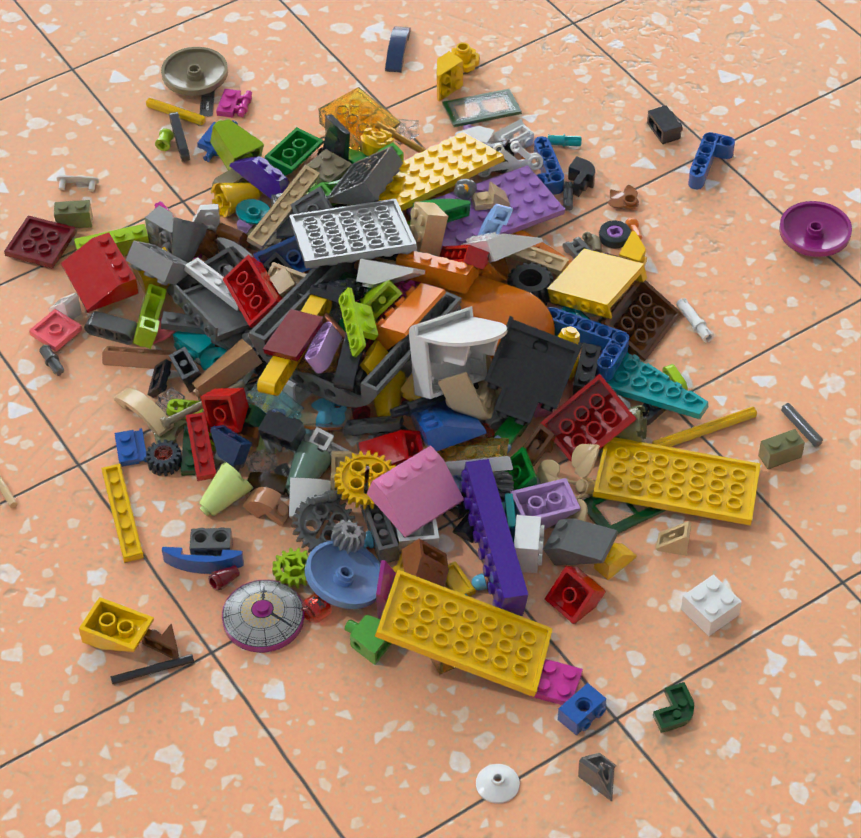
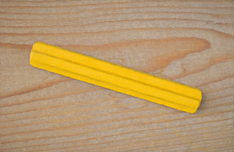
(183, 113)

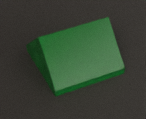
(523, 471)

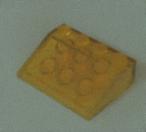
(356, 113)

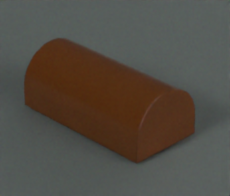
(233, 234)

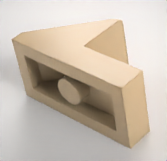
(488, 199)

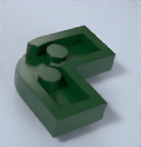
(679, 711)

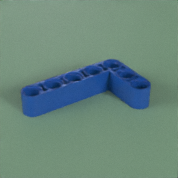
(613, 341)

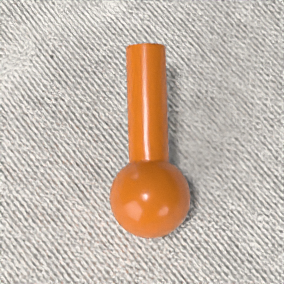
(633, 225)

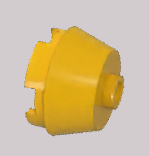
(374, 141)

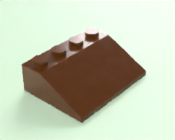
(644, 317)

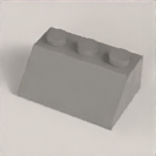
(156, 263)

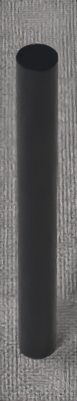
(152, 669)

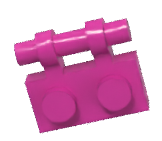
(229, 103)

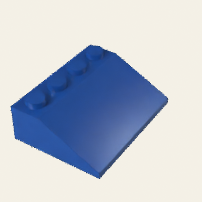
(444, 427)

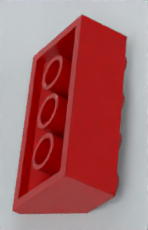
(252, 290)

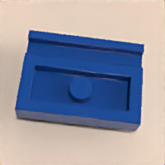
(130, 447)

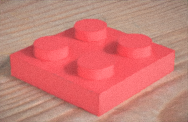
(55, 330)

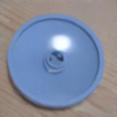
(341, 577)

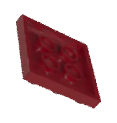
(40, 241)

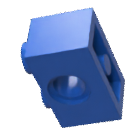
(588, 699)

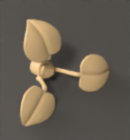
(583, 460)

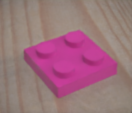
(558, 682)

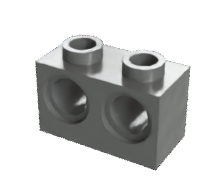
(210, 541)

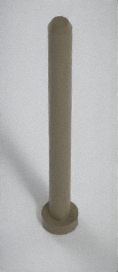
(166, 422)

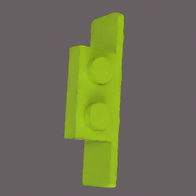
(358, 321)

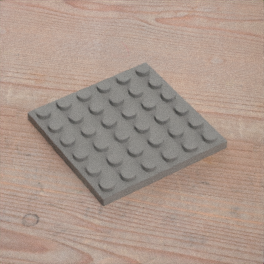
(352, 233)

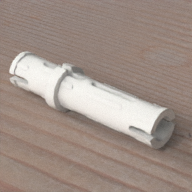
(698, 324)

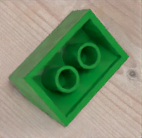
(293, 150)

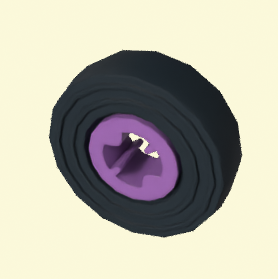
(613, 227)

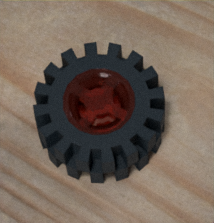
(164, 457)

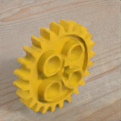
(347, 478)

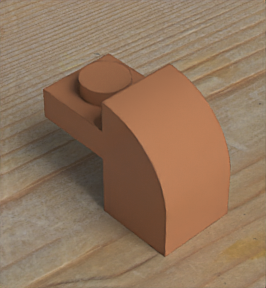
(268, 502)

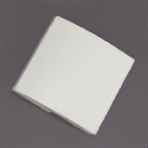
(306, 487)

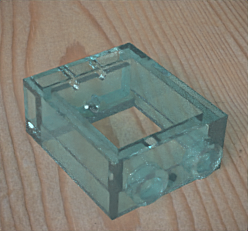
(281, 403)

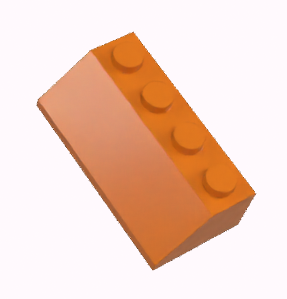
(440, 271)
(408, 312)

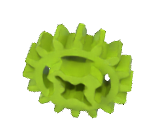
(293, 567)

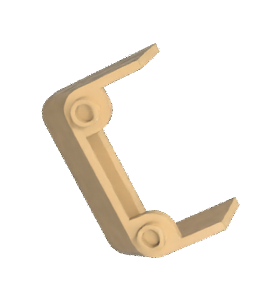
(464, 398)

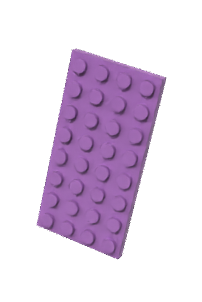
(527, 196)

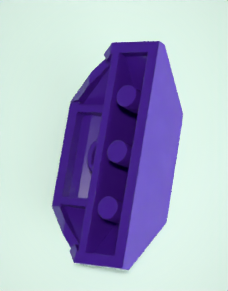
(261, 175)

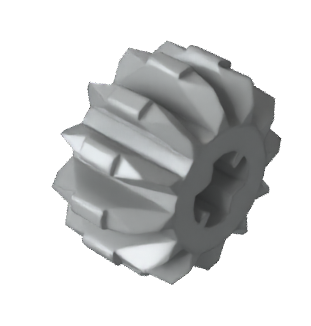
(348, 536)

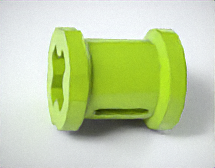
(164, 140)

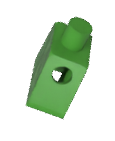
(364, 640)

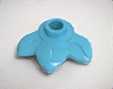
(328, 412)

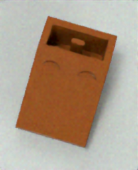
(425, 562)

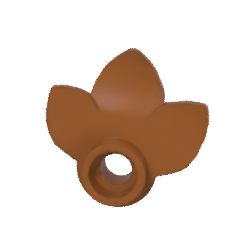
(625, 199)

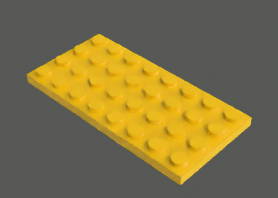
(439, 169)
(678, 480)
(464, 633)

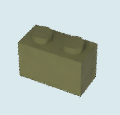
(74, 213)
(781, 449)

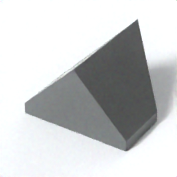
(598, 773)

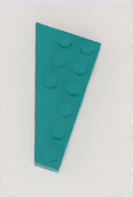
(653, 387)

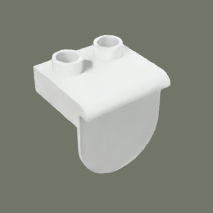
(451, 347)

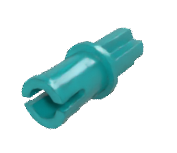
(563, 140)

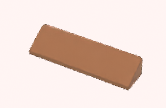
(134, 357)

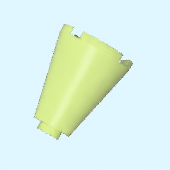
(224, 490)

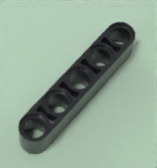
(347, 367)

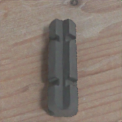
(568, 196)

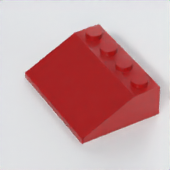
(100, 273)
(589, 417)

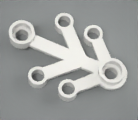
(514, 163)

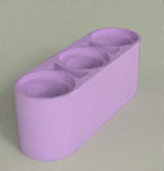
(323, 347)

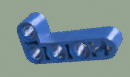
(711, 146)
(551, 171)

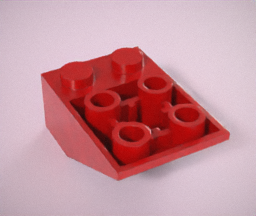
(395, 446)

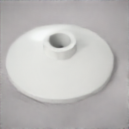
(496, 791)

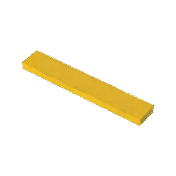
(122, 513)

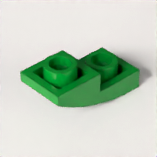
(510, 430)

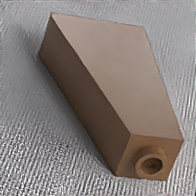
(227, 369)

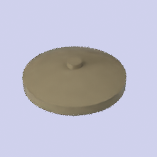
(194, 71)

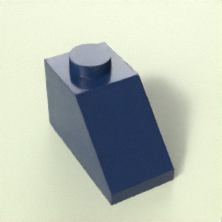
(230, 445)

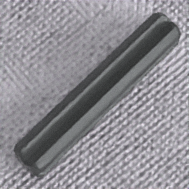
(803, 426)

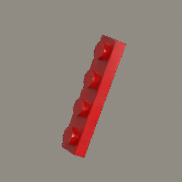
(201, 446)

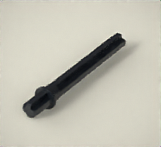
(408, 408)

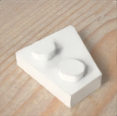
(208, 215)

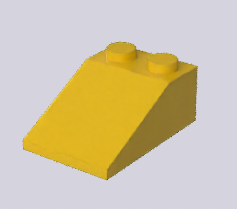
(114, 626)

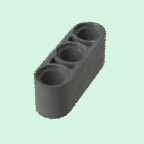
(111, 327)

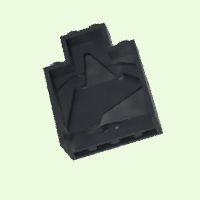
(530, 371)

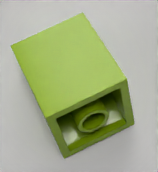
(234, 142)

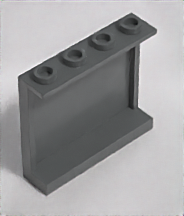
(210, 311)

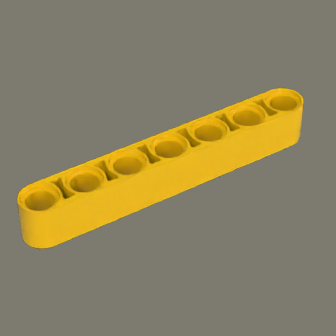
(280, 369)

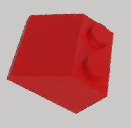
(225, 408)
(574, 594)

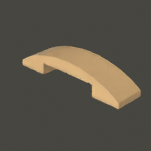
(144, 408)

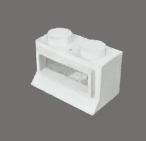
(516, 132)

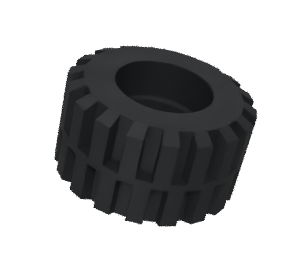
(532, 279)

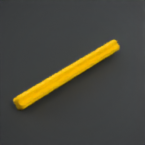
(707, 427)

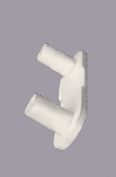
(63, 179)

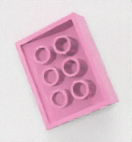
(416, 491)

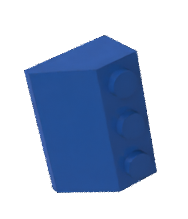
(287, 250)

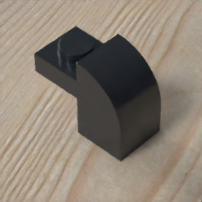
(583, 175)

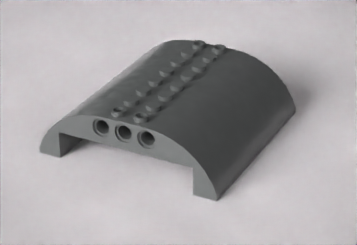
(323, 383)

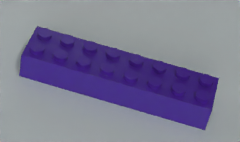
(493, 537)

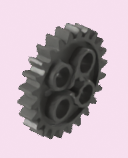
(307, 516)

